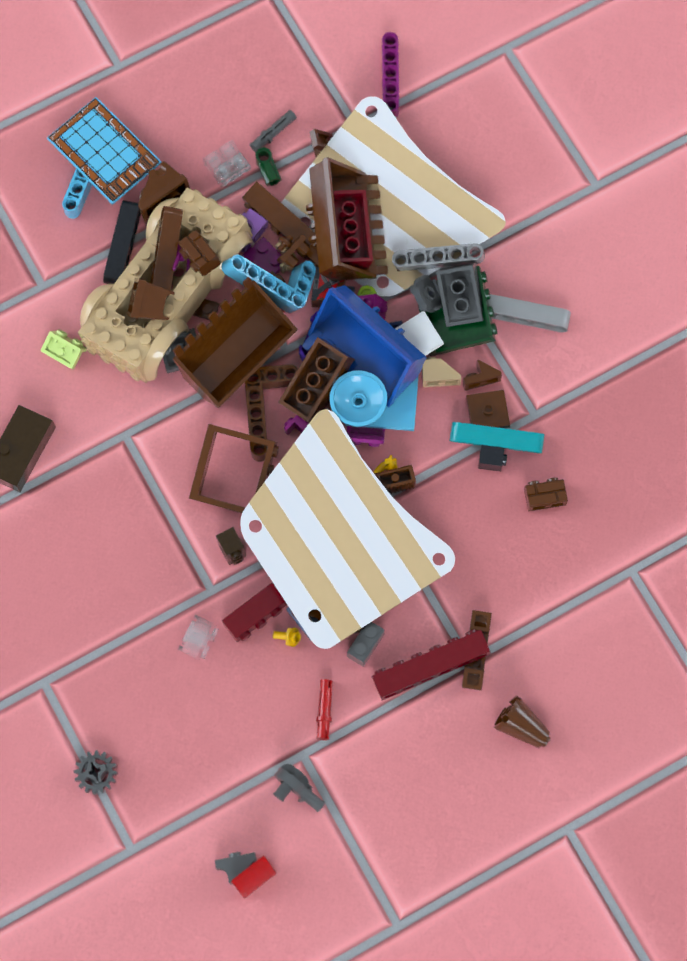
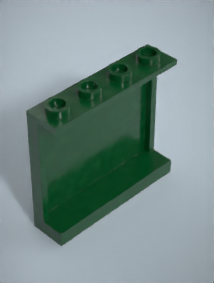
(467, 334)

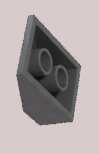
(460, 294)

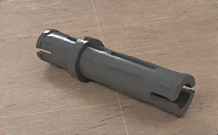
(268, 135)

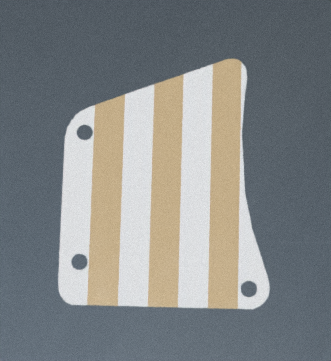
(414, 194)
(337, 536)

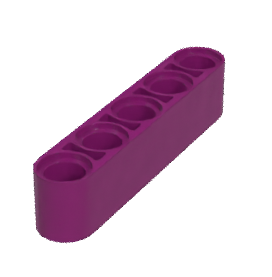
(392, 68)

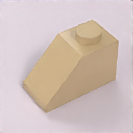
(438, 373)

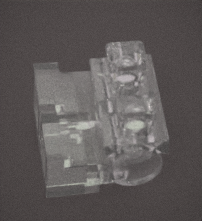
(226, 164)

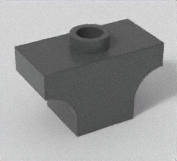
(235, 864)

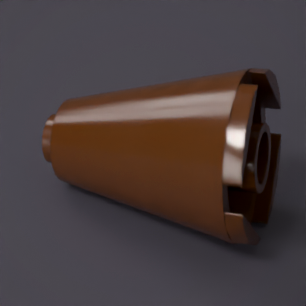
(522, 724)

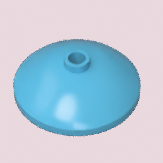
(357, 386)

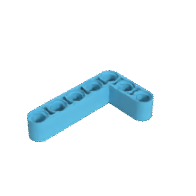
(76, 199)
(286, 296)

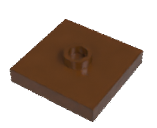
(488, 409)

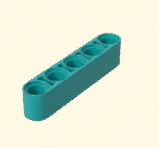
(497, 437)

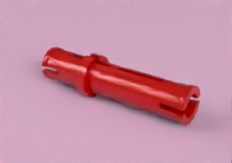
(324, 709)

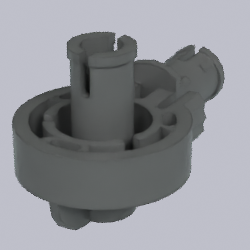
(297, 782)

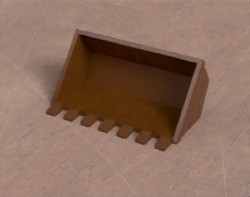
(324, 179)
(233, 343)

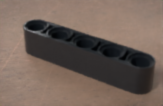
(122, 241)

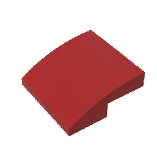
(253, 877)

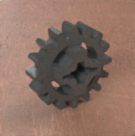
(103, 770)

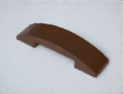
(474, 671)

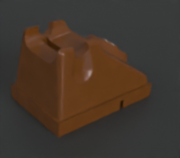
(161, 185)
(147, 300)

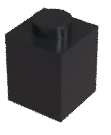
(492, 458)

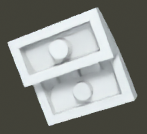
(421, 333)

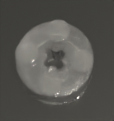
(198, 637)

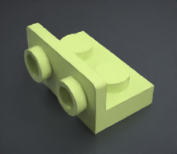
(63, 348)

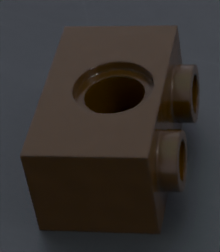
(231, 546)

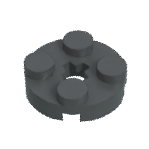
(420, 289)

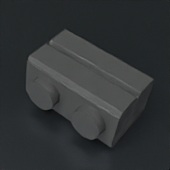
(365, 643)

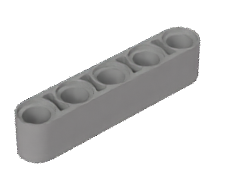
(429, 254)
(529, 313)

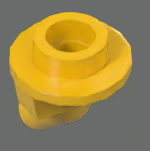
(388, 464)
(292, 636)

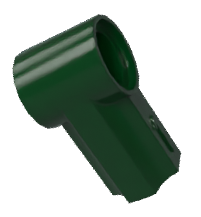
(267, 167)

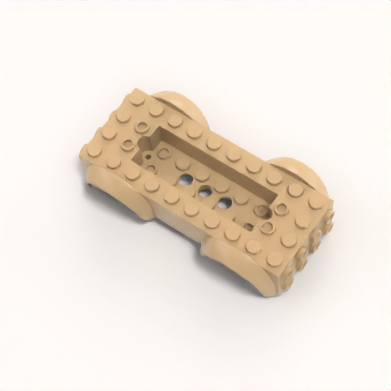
(142, 342)

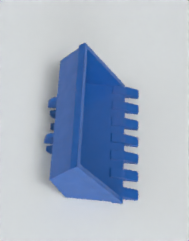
(367, 338)

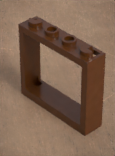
(195, 494)

